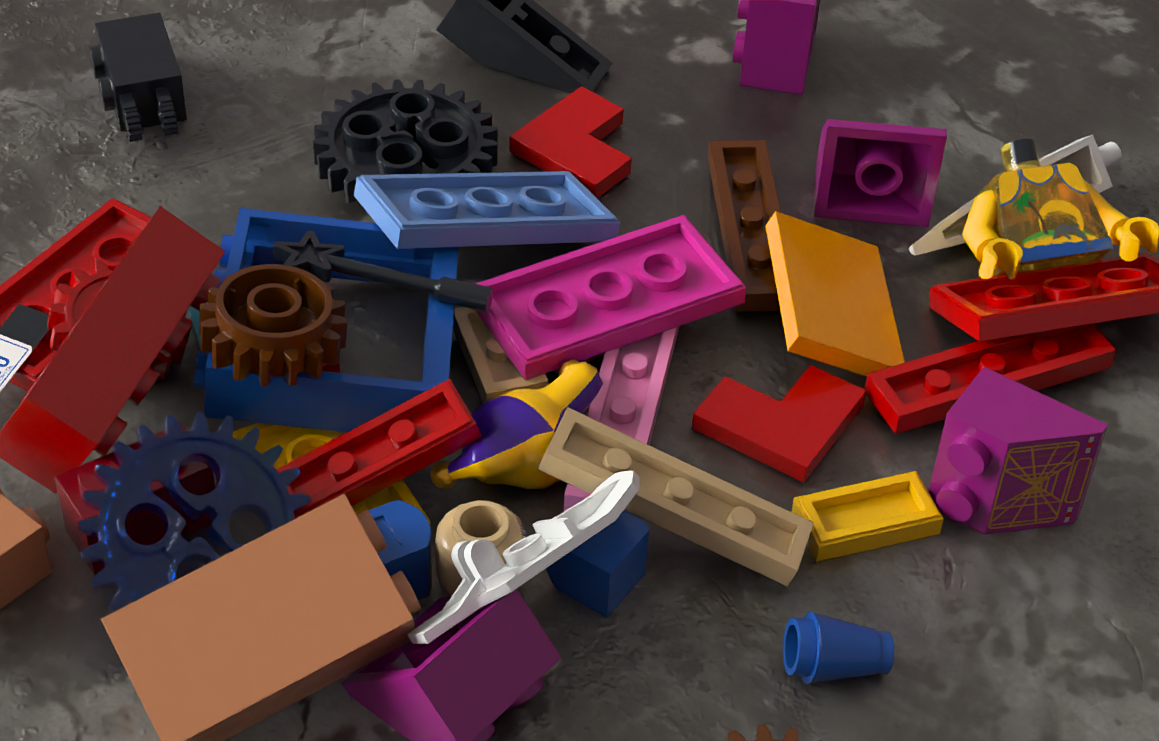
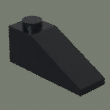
(524, 42)

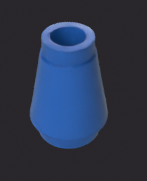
(834, 649)

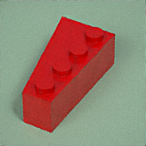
(111, 351)

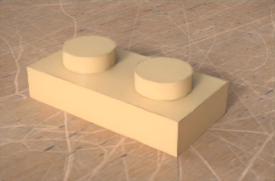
(486, 359)

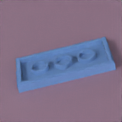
(484, 209)

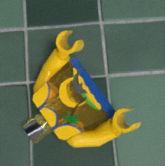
(1047, 218)

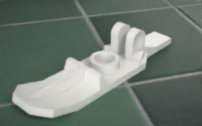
(489, 578)

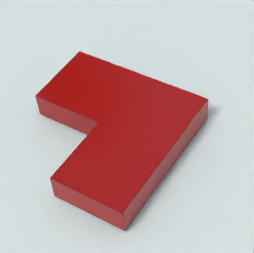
(570, 138)
(786, 433)

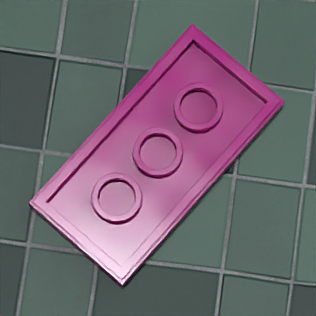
(608, 296)

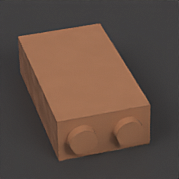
(264, 625)

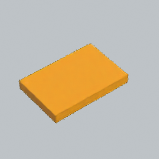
(832, 297)

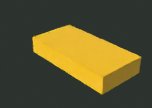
(868, 515)

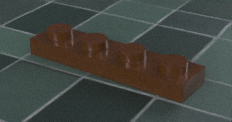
(745, 204)

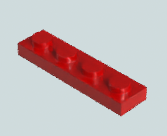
(929, 386)

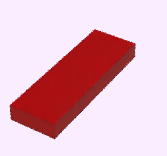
(385, 449)

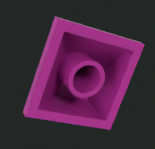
(877, 172)

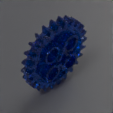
(243, 480)

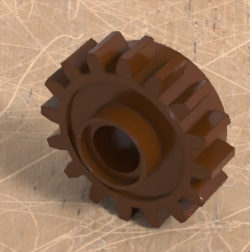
(273, 324)

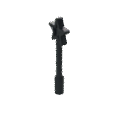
(324, 258)

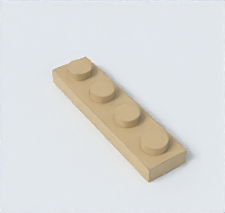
(681, 497)

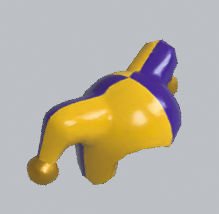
(519, 430)

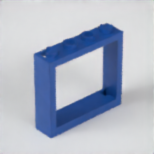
(334, 399)

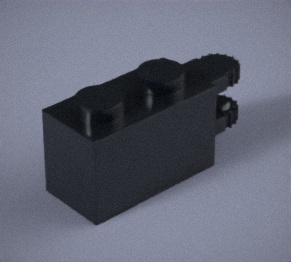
(138, 74)

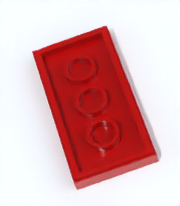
(100, 236)
(1050, 297)

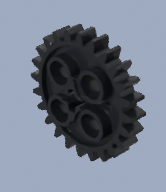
(403, 134)

